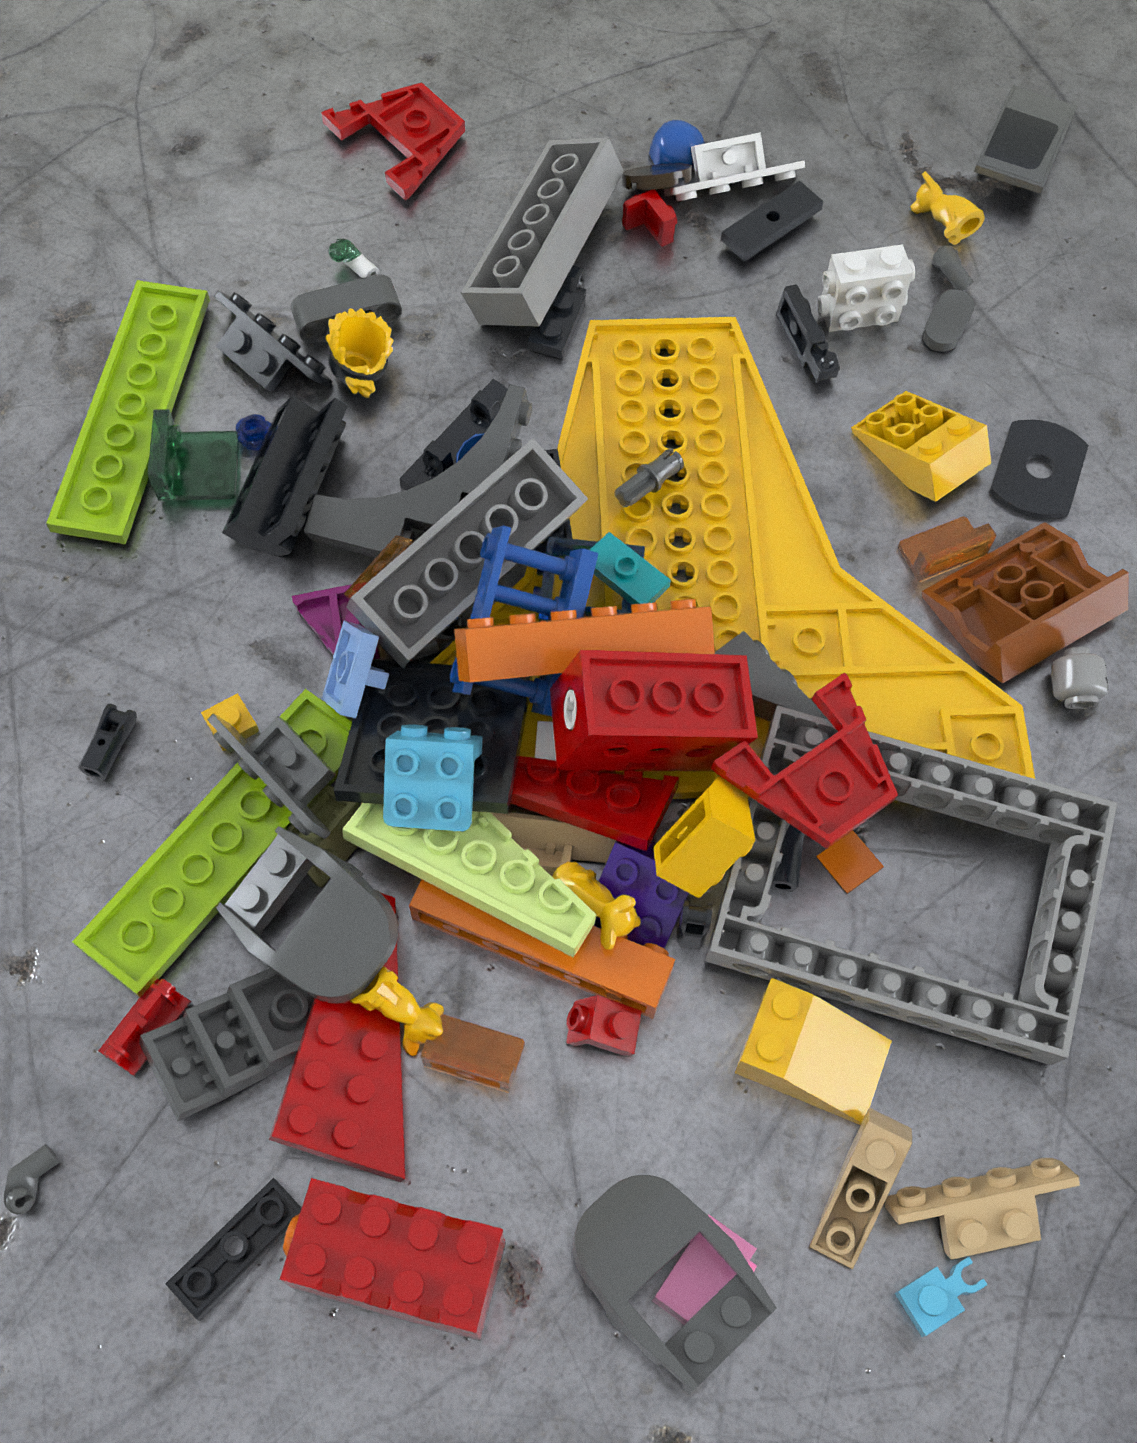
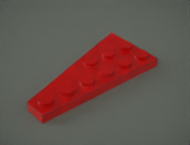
(347, 1088)

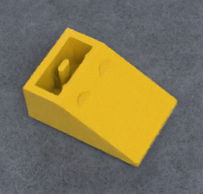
(925, 444)
(706, 839)

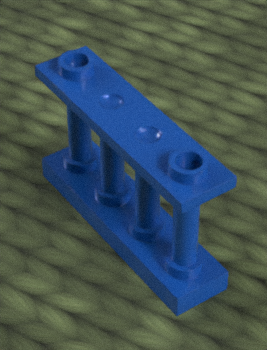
(574, 571)

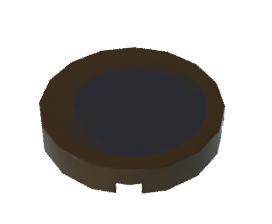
(657, 176)

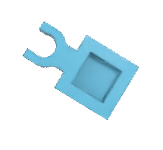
(934, 1300)

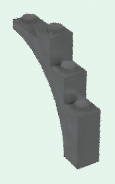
(371, 523)

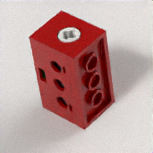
(650, 710)

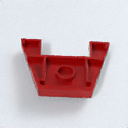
(413, 122)
(829, 786)

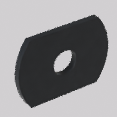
(1032, 495)

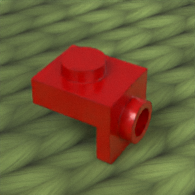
(653, 213)
(603, 1025)

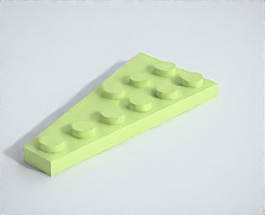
(483, 870)

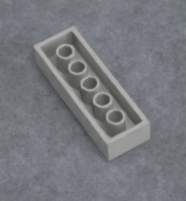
(543, 232)
(442, 569)

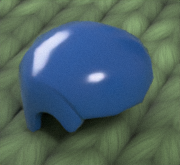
(674, 143)

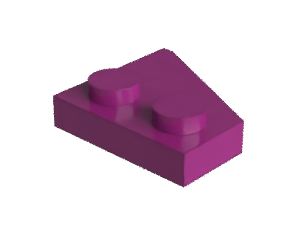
(325, 614)

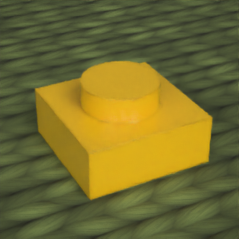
(235, 713)

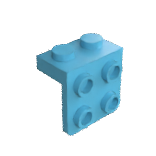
(430, 778)

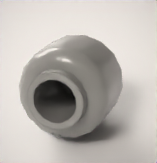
(1079, 678)

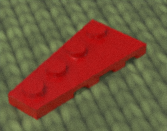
(605, 803)

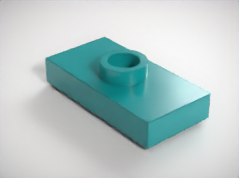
(628, 572)

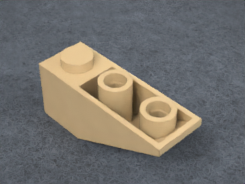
(862, 1187)

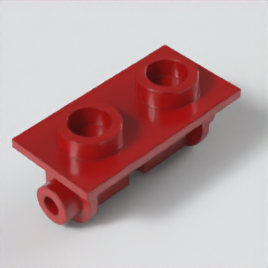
(154, 1009)

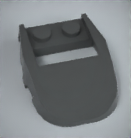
(338, 939)
(630, 1239)

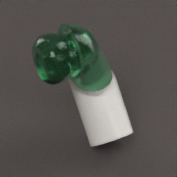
(345, 251)

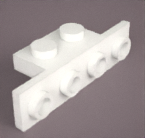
(730, 162)

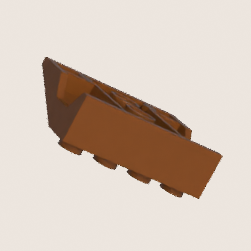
(1026, 601)

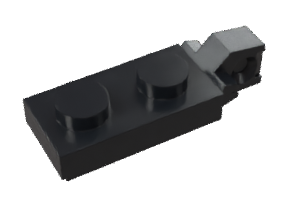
(562, 317)
(806, 335)

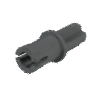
(649, 477)

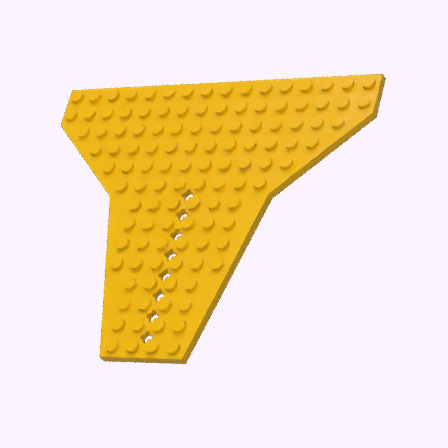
(752, 541)

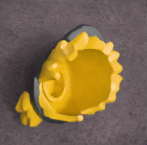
(358, 349)

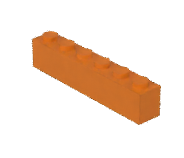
(549, 646)
(624, 974)

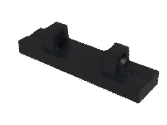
(442, 452)

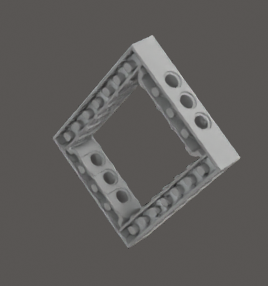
(1053, 975)

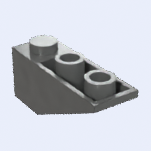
(768, 682)

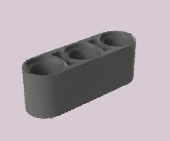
(316, 307)

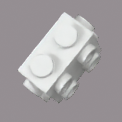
(865, 288)

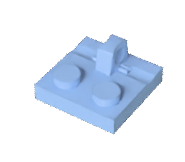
(352, 670)

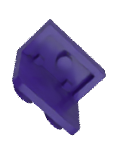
(657, 901)

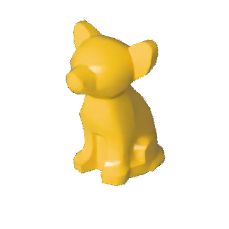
(953, 211)
(616, 915)
(400, 1005)

